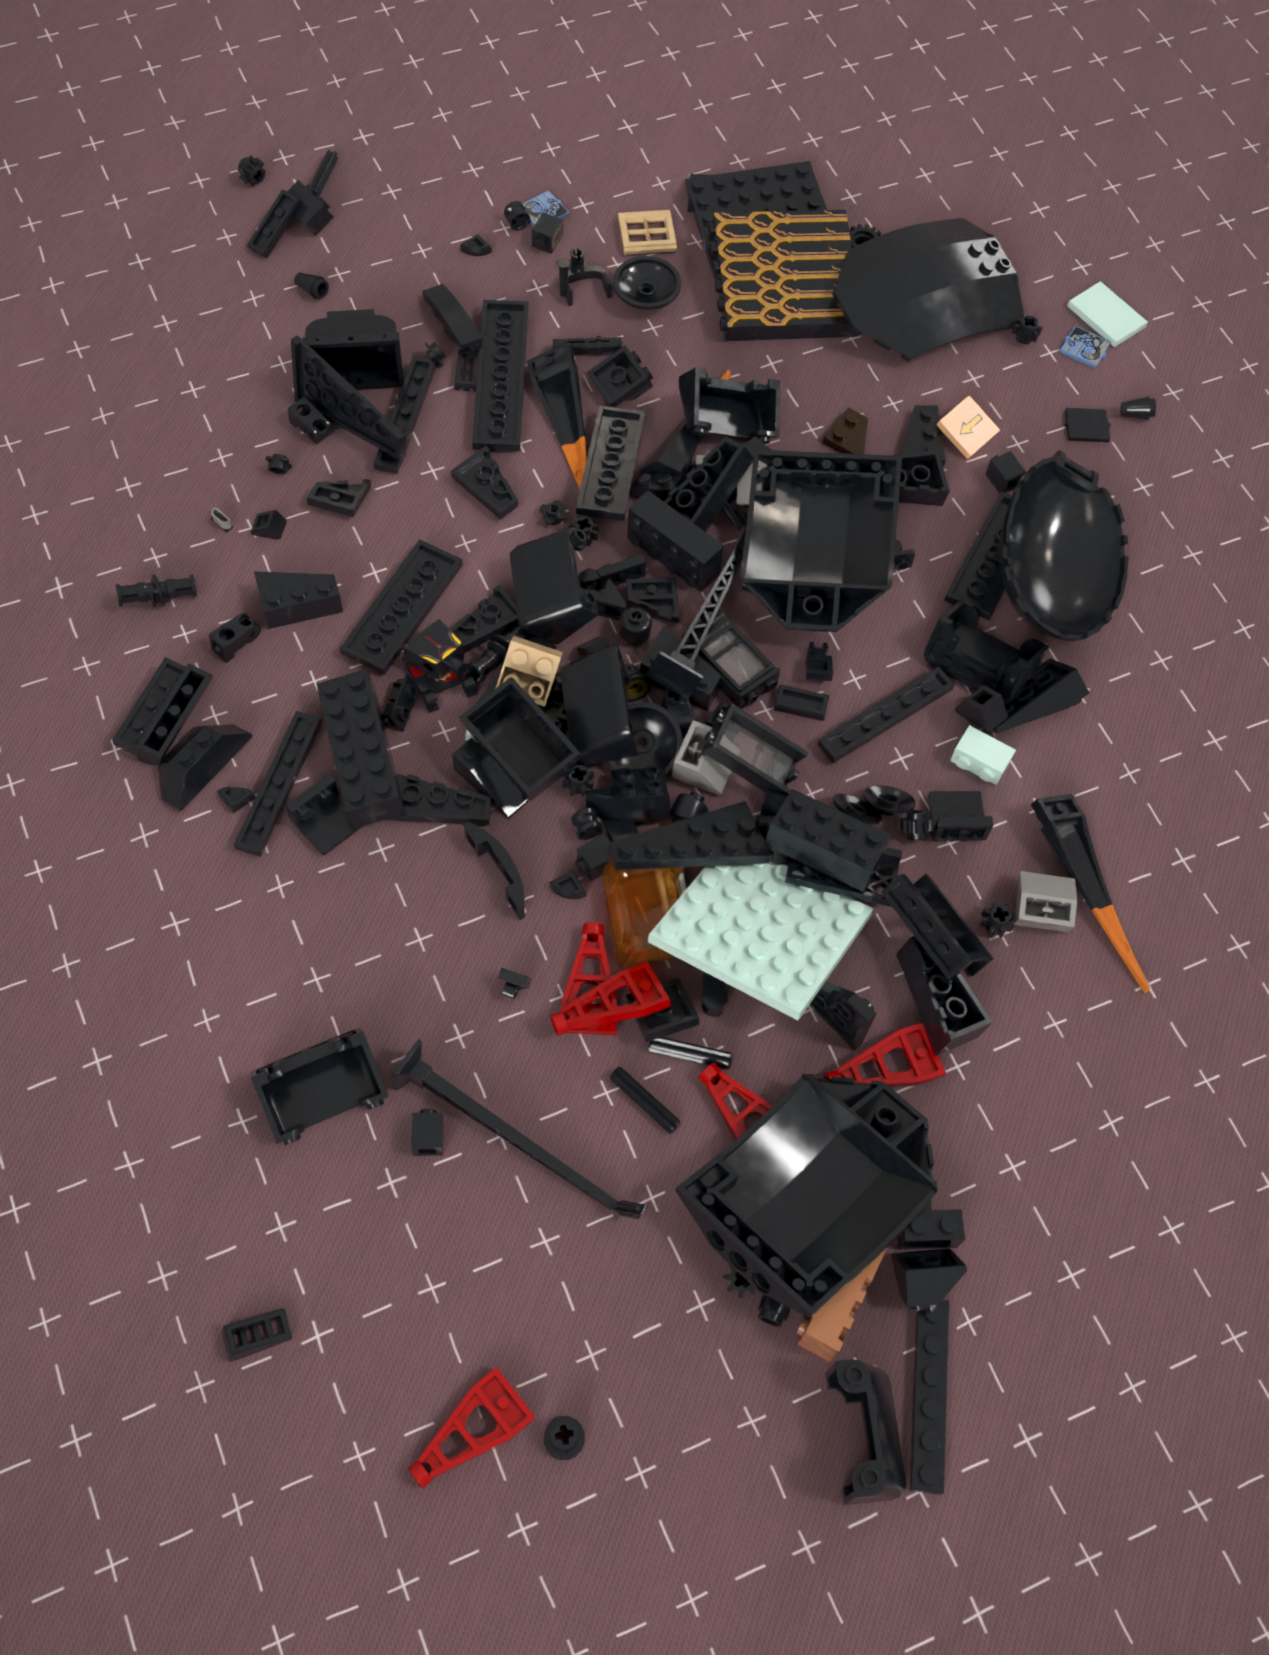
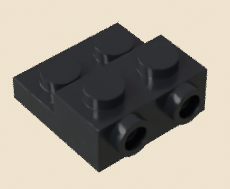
(621, 377)

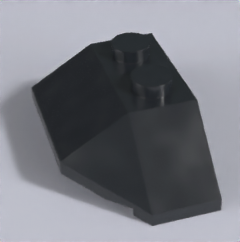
(197, 761)

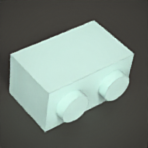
(982, 755)

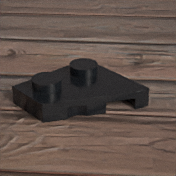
(339, 496)

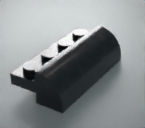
(162, 710)

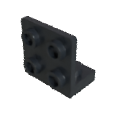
(321, 815)
(959, 816)

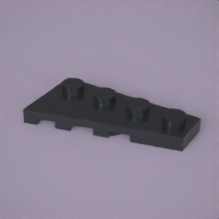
(441, 804)

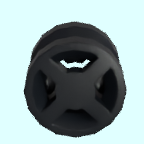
(516, 215)
(586, 823)

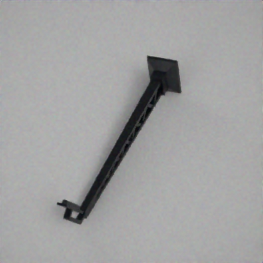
(677, 670)
(421, 1074)

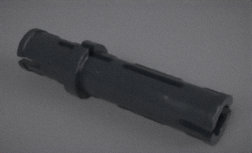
(592, 345)

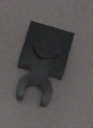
(818, 664)

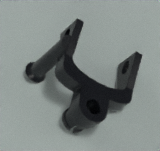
(579, 270)

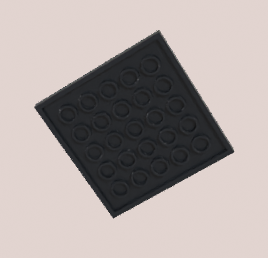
(754, 190)

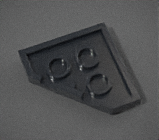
(844, 1013)

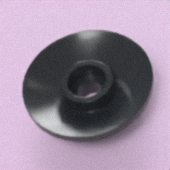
(889, 800)
(857, 808)

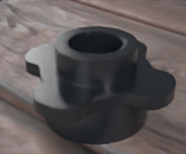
(435, 352)
(278, 463)
(553, 512)

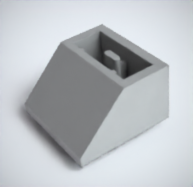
(695, 768)
(1046, 902)

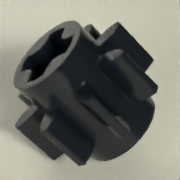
(251, 170)
(1027, 329)
(587, 525)
(578, 780)
(917, 824)
(997, 919)
(740, 1287)

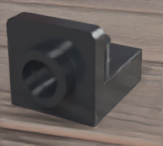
(902, 559)

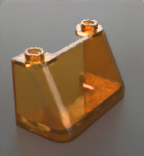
(635, 906)

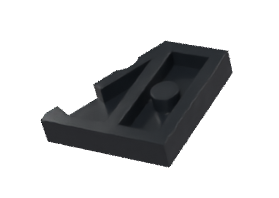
(655, 596)

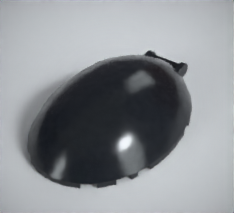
(1063, 550)

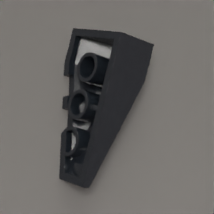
(1047, 691)

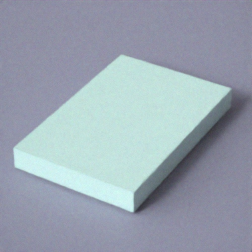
(1107, 314)

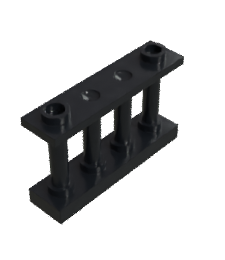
(937, 925)

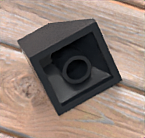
(926, 1276)

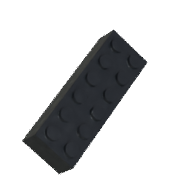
(360, 749)

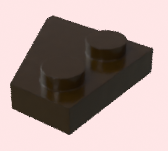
(848, 433)

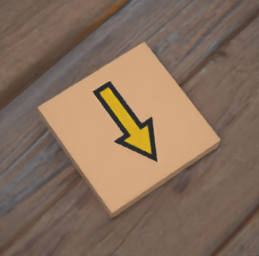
(968, 427)

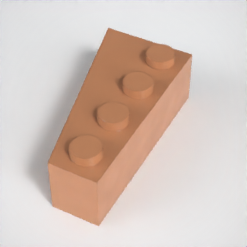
(830, 1324)

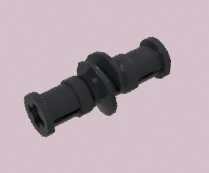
(156, 590)
(495, 654)

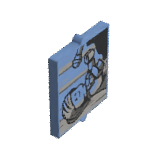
(544, 203)
(1085, 347)

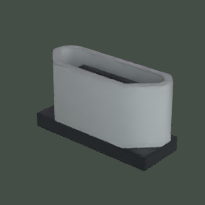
(221, 520)

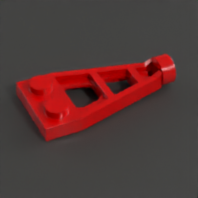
(594, 932)
(641, 982)
(918, 1052)
(725, 1087)
(504, 1406)

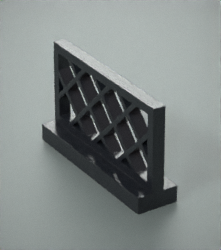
(888, 865)

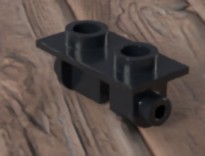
(404, 695)

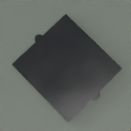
(1087, 425)

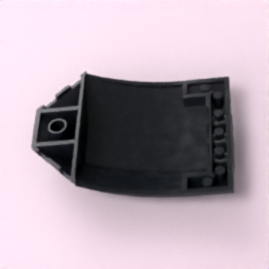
(928, 287)
(820, 535)
(815, 1188)

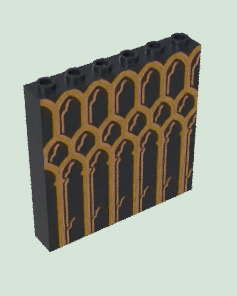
(779, 273)

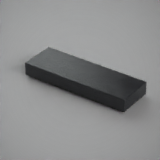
(274, 223)

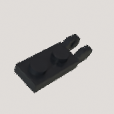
(618, 573)

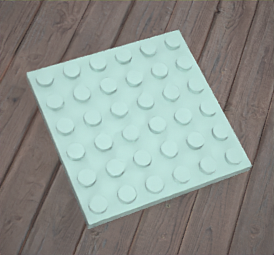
(761, 932)

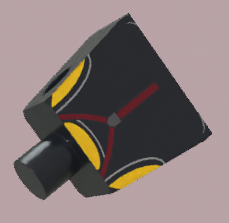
(436, 652)

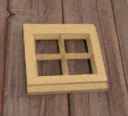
(647, 246)

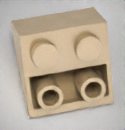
(531, 667)

